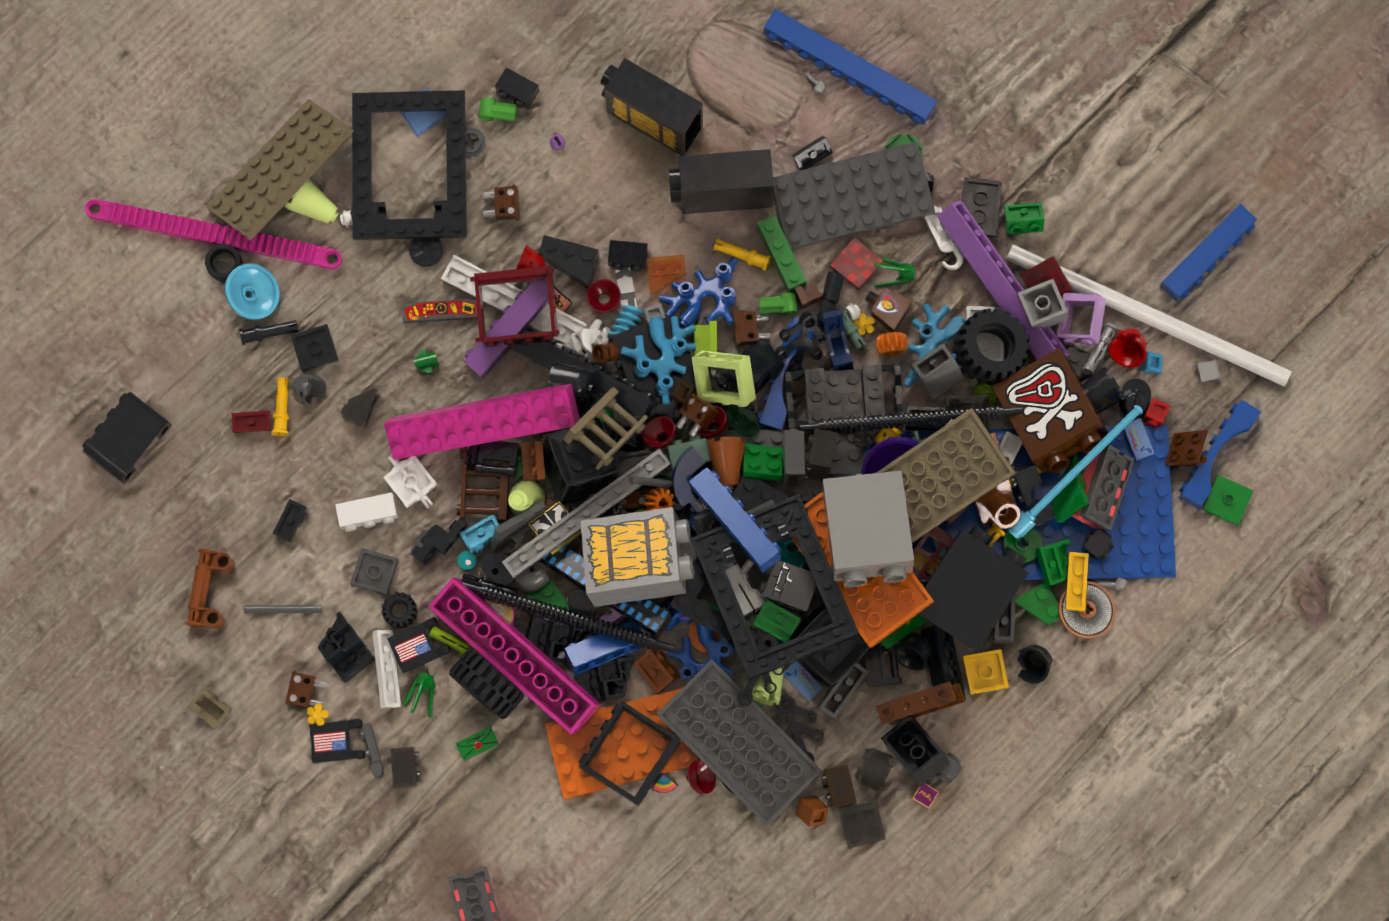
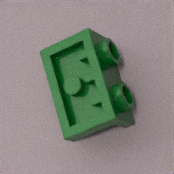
(1024, 218)

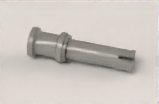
(1106, 338)

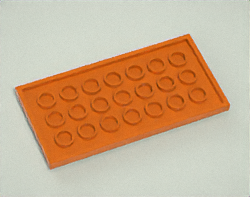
(876, 606)
(625, 755)

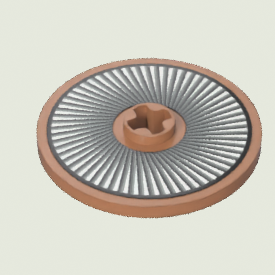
(1095, 622)

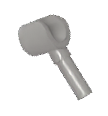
(819, 88)
(1119, 585)

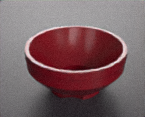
(601, 287)
(721, 420)
(657, 427)
(705, 777)

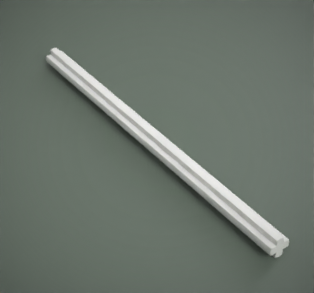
(1162, 321)

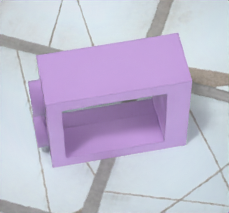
(1085, 300)

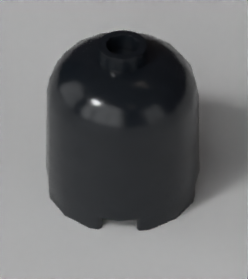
(578, 377)
(1103, 390)

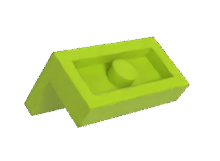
(706, 337)

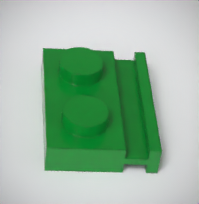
(776, 621)

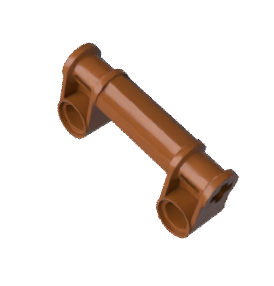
(198, 614)

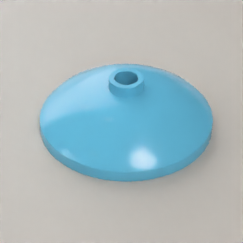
(258, 284)

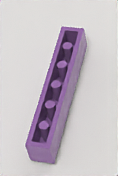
(514, 320)

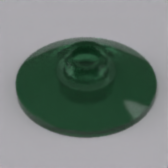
(743, 420)

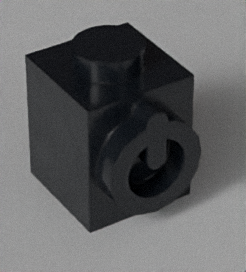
(1098, 544)

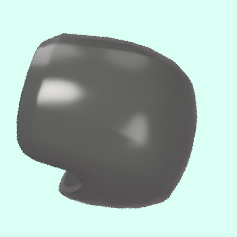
(306, 387)
(531, 579)

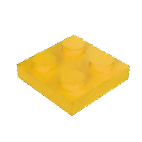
(985, 672)

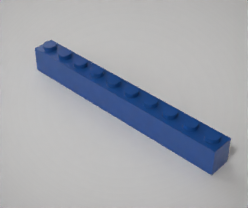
(849, 67)

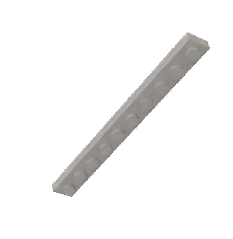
(590, 509)

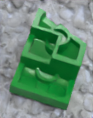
(1072, 497)

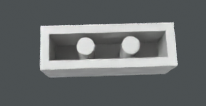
(366, 512)

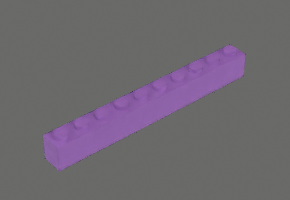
(995, 274)

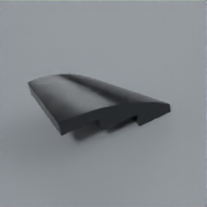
(553, 637)
(607, 680)

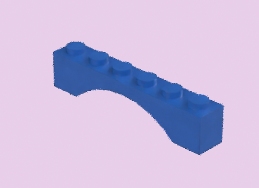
(775, 412)
(1199, 487)

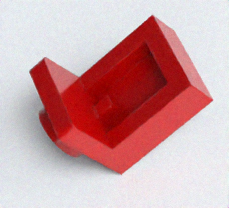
(1156, 413)

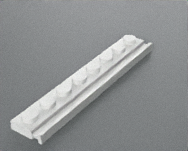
(501, 295)

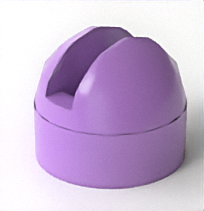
(554, 145)

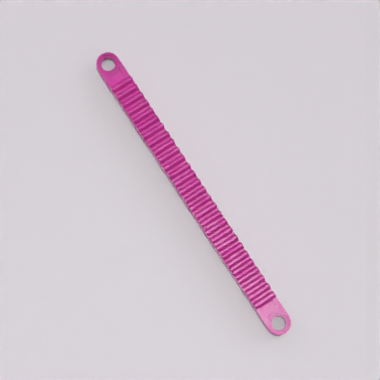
(212, 234)

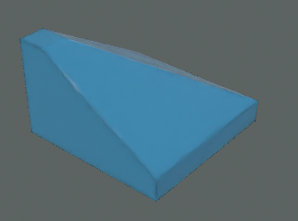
(1152, 363)

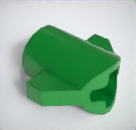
(425, 362)

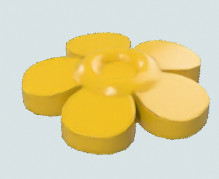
(865, 325)
(317, 715)

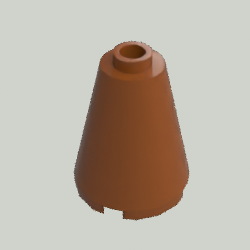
(727, 459)

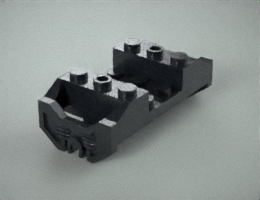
(842, 393)

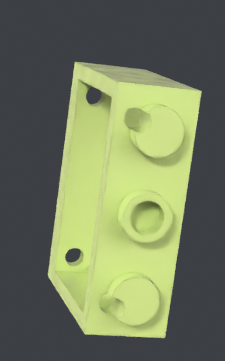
(744, 377)

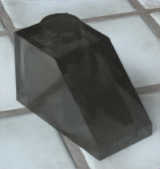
(360, 408)

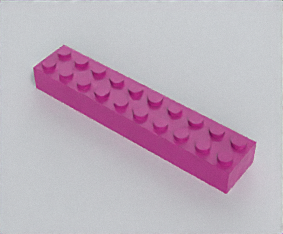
(482, 421)
(514, 656)

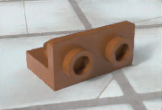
(532, 460)
(657, 669)

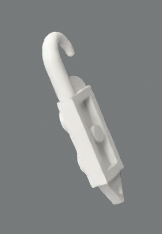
(943, 239)

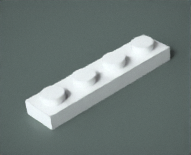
(386, 670)

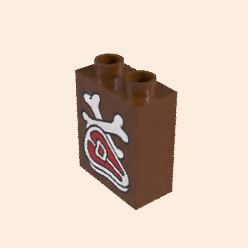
(1056, 411)

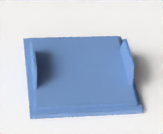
(423, 120)

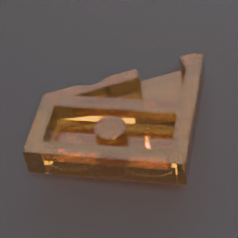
(664, 271)

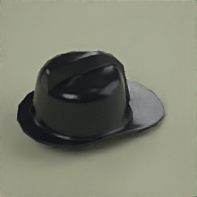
(1135, 393)

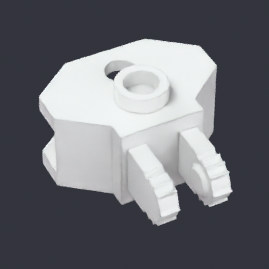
(588, 338)

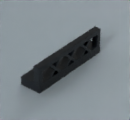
(938, 661)

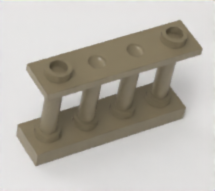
(598, 411)

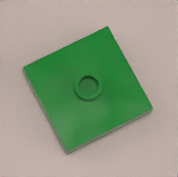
(1227, 500)

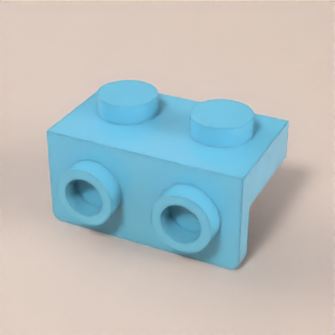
(479, 535)

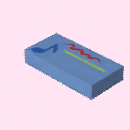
(1138, 440)
(802, 681)

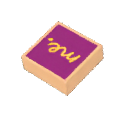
(925, 795)

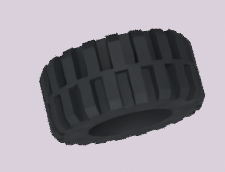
(1003, 327)
(486, 684)

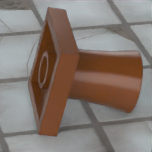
(998, 507)

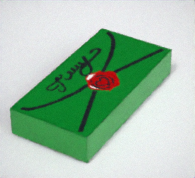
(477, 743)

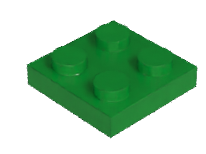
(762, 462)

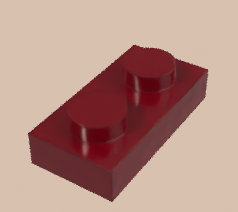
(251, 421)

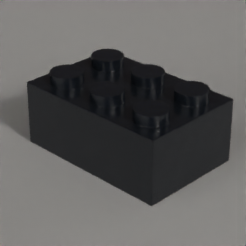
(915, 750)

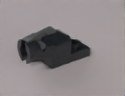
(436, 540)

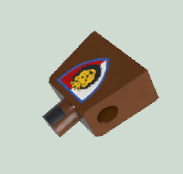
(889, 308)

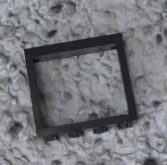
(606, 728)

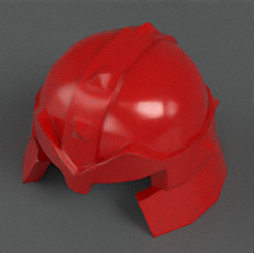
(530, 259)
(1128, 348)

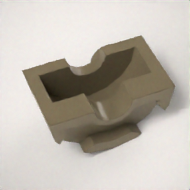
(209, 709)

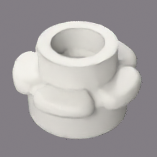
(347, 218)
(853, 311)

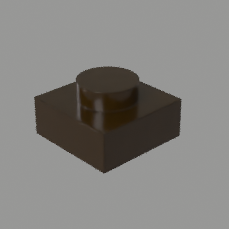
(681, 391)

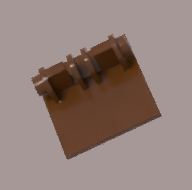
(1187, 449)

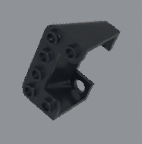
(125, 436)

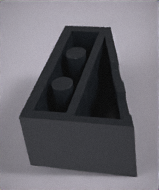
(570, 258)

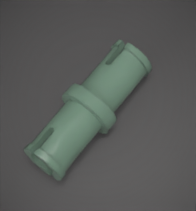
(852, 332)

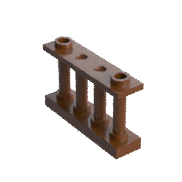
(500, 492)
(920, 703)

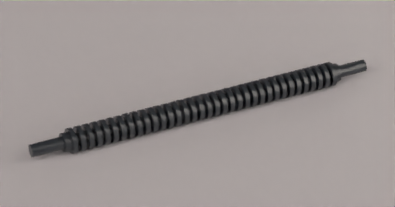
(999, 412)
(563, 615)

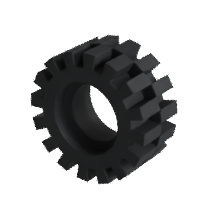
(393, 600)

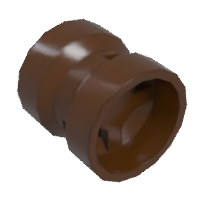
(605, 352)

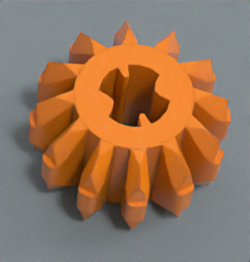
(891, 344)
(656, 495)

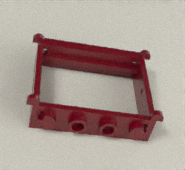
(513, 276)

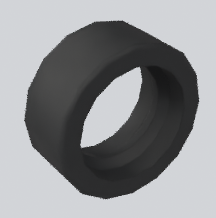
(213, 252)

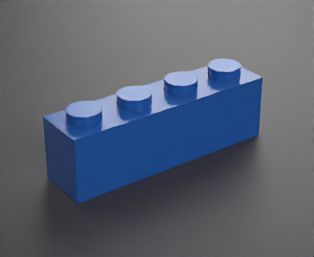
(598, 650)

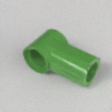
(491, 110)
(783, 304)

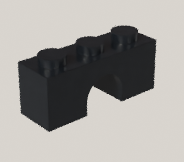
(1024, 480)

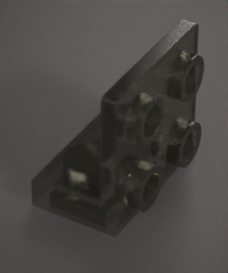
(862, 824)

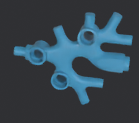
(935, 337)
(669, 349)

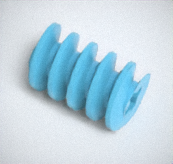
(626, 320)

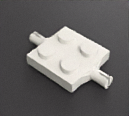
(410, 481)

